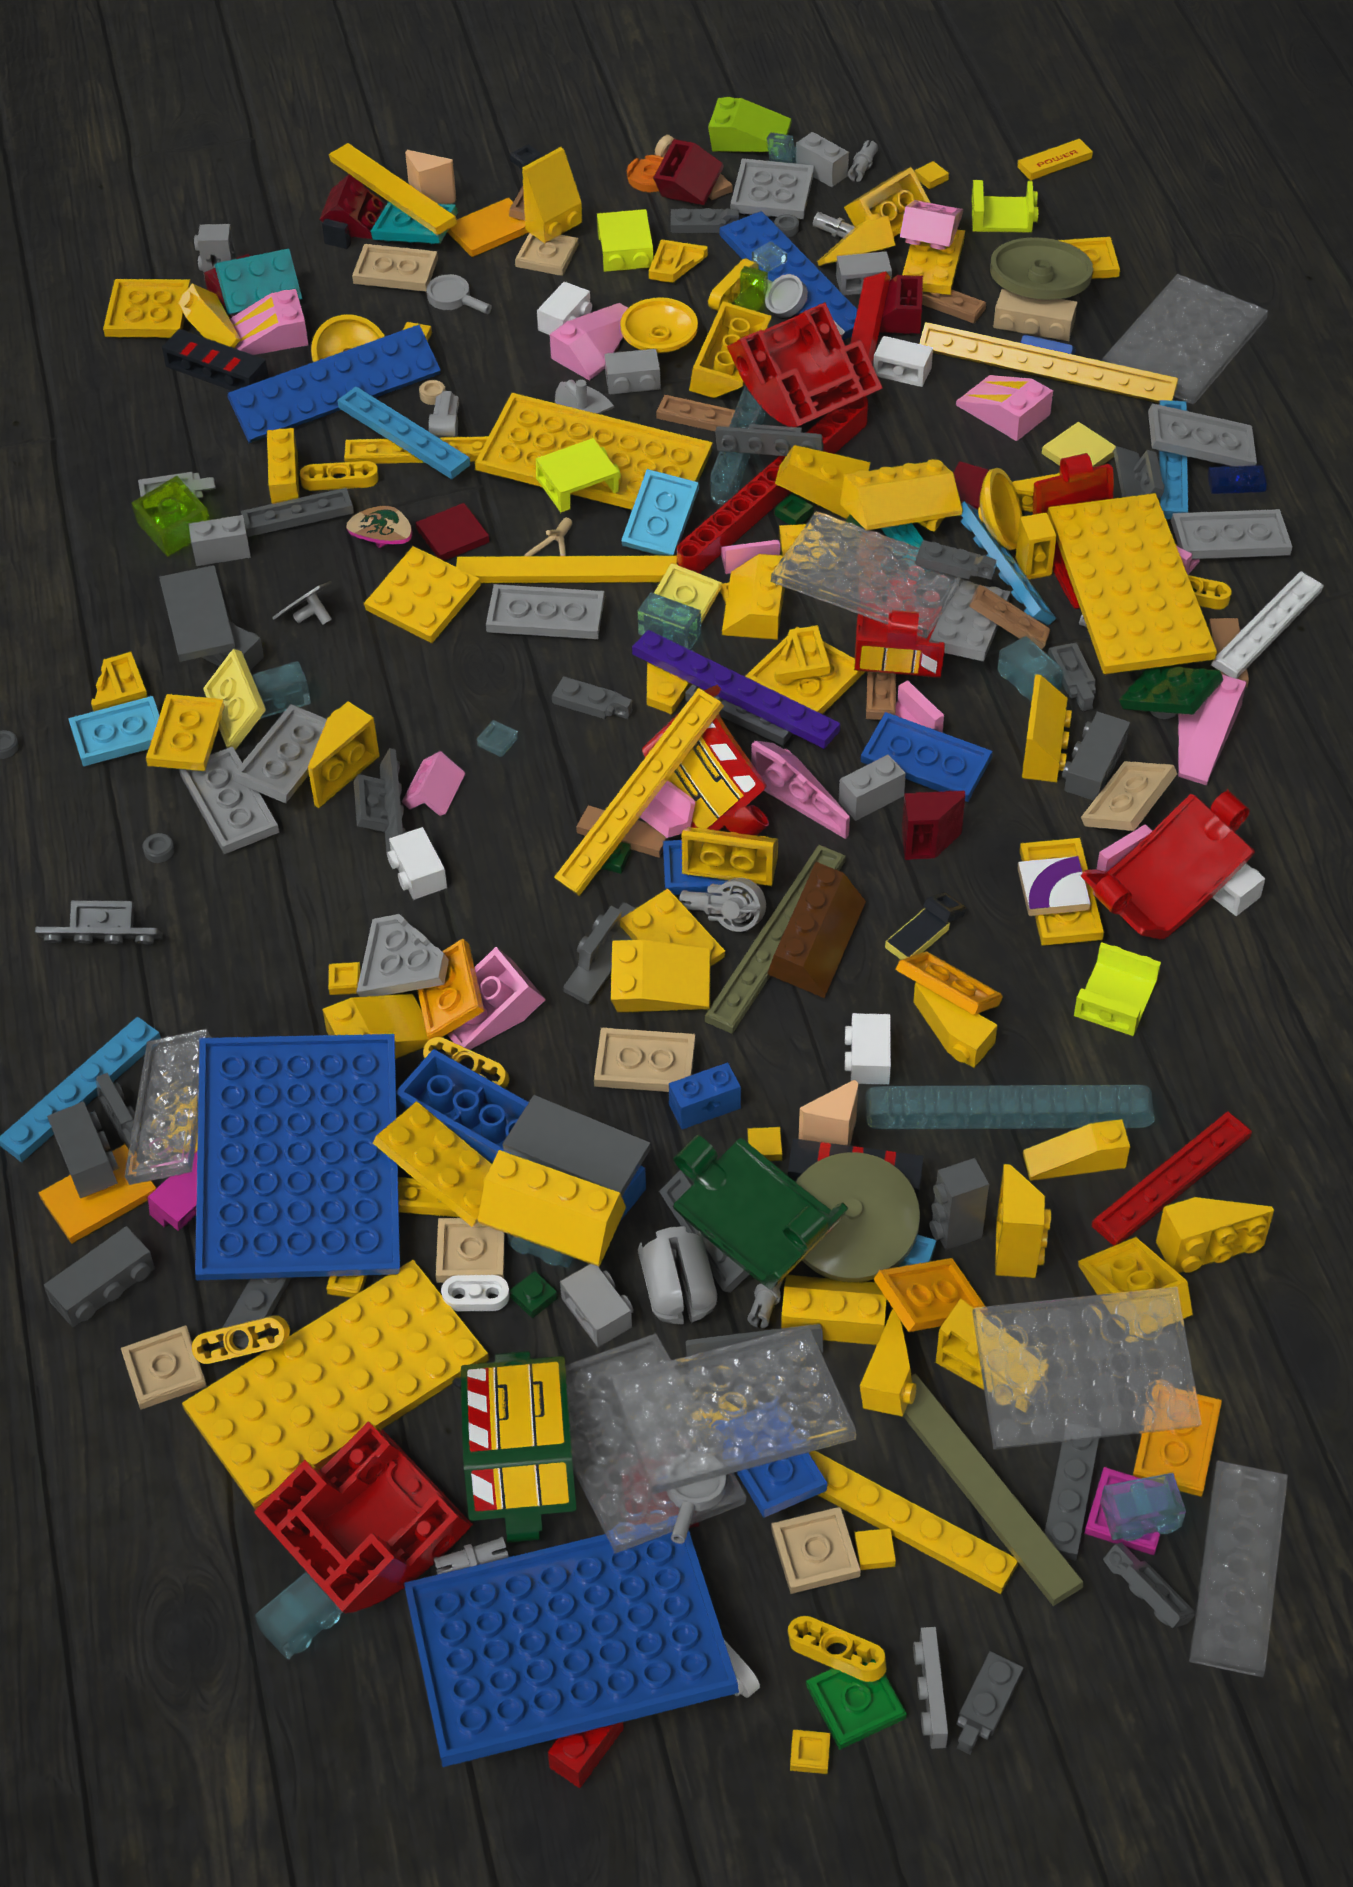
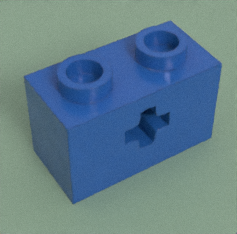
(704, 1095)

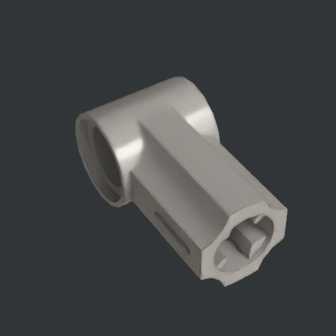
(445, 419)

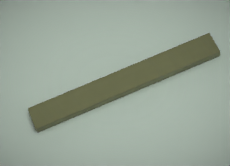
(752, 971)
(991, 1496)

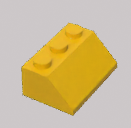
(888, 200)
(753, 600)
(1046, 732)
(729, 855)
(1020, 1226)
(844, 1309)

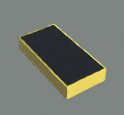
(917, 935)

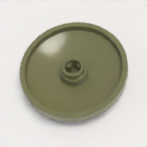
(1041, 268)
(879, 1218)

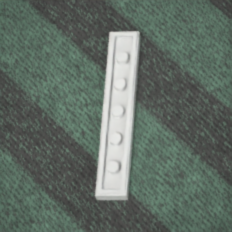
(1267, 625)

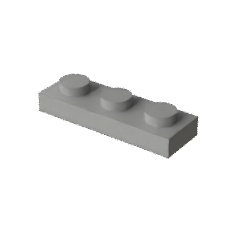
(931, 1688)

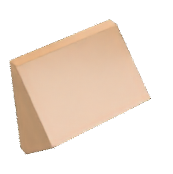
(431, 176)
(830, 1116)

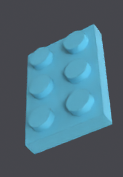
(660, 513)
(115, 730)

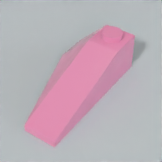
(585, 340)
(1207, 730)
(797, 787)

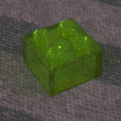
(166, 514)

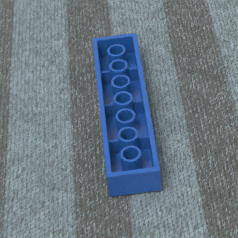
(475, 1109)

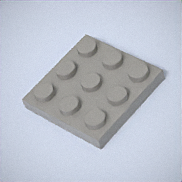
(772, 188)

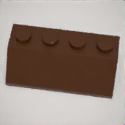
(818, 931)

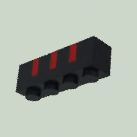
(213, 361)
(806, 1153)

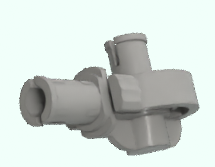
(728, 907)

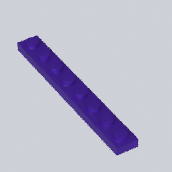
(737, 689)

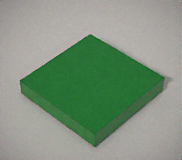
(853, 1706)

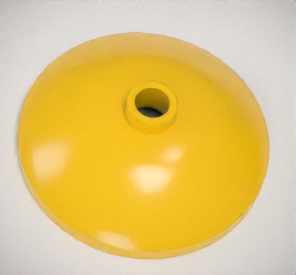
(659, 324)
(342, 334)
(1000, 508)

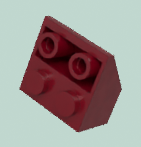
(687, 173)
(353, 205)
(903, 305)
(931, 822)

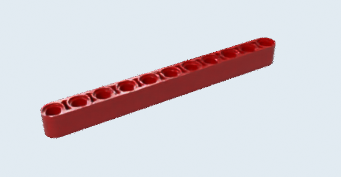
(762, 493)

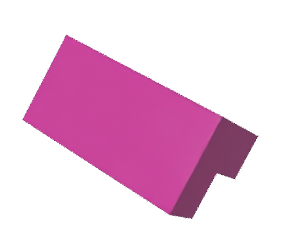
(175, 1199)

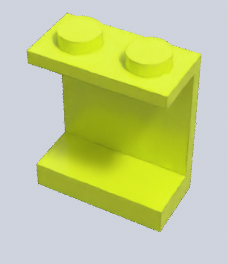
(1003, 213)
(625, 240)
(574, 470)
(1118, 989)

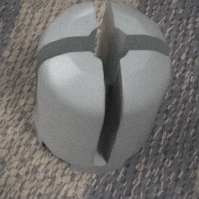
(660, 1261)

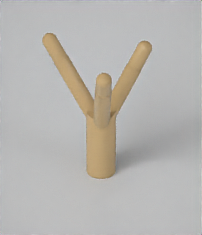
(557, 535)

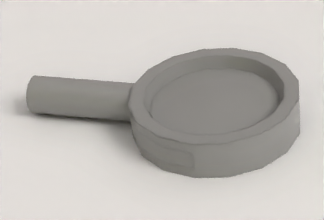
(452, 292)
(786, 295)
(693, 1498)

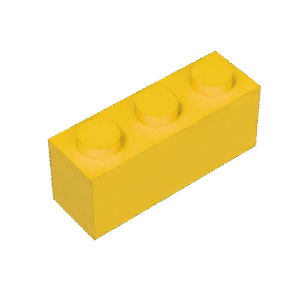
(282, 465)

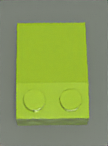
(744, 126)

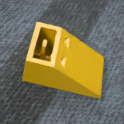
(1210, 1231)

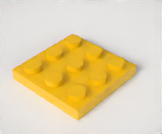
(145, 308)
(422, 594)
(813, 692)

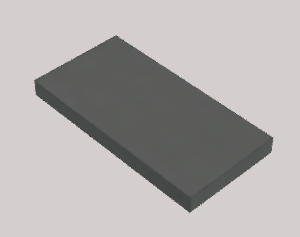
(197, 613)
(576, 1145)

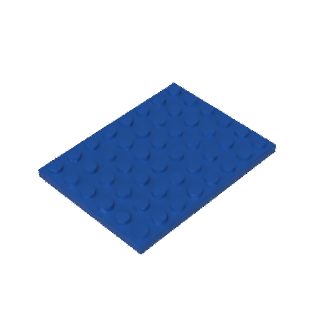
(293, 1159)
(565, 1643)

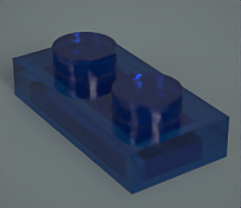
(1236, 479)

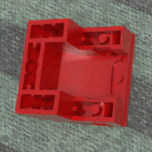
(803, 367)
(363, 1520)

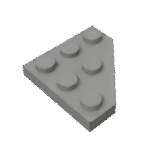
(399, 959)

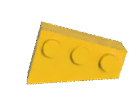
(818, 476)
(958, 1345)

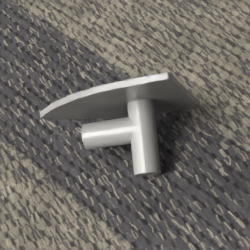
(581, 397)
(314, 606)

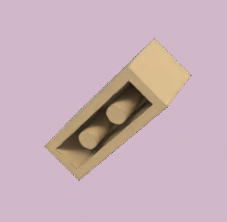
(1035, 316)

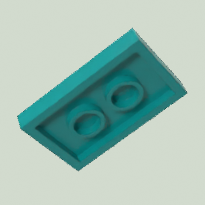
(398, 226)
(255, 277)

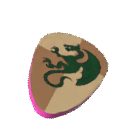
(380, 525)

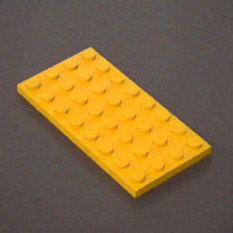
(539, 427)
(1131, 584)
(332, 1377)

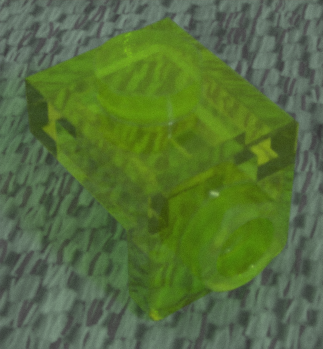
(752, 288)

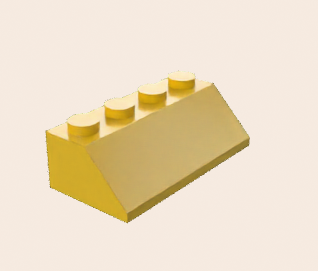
(714, 368)
(901, 494)
(550, 1208)

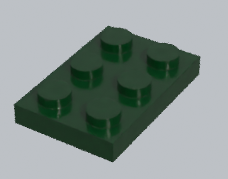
(1171, 690)

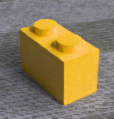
(1035, 545)

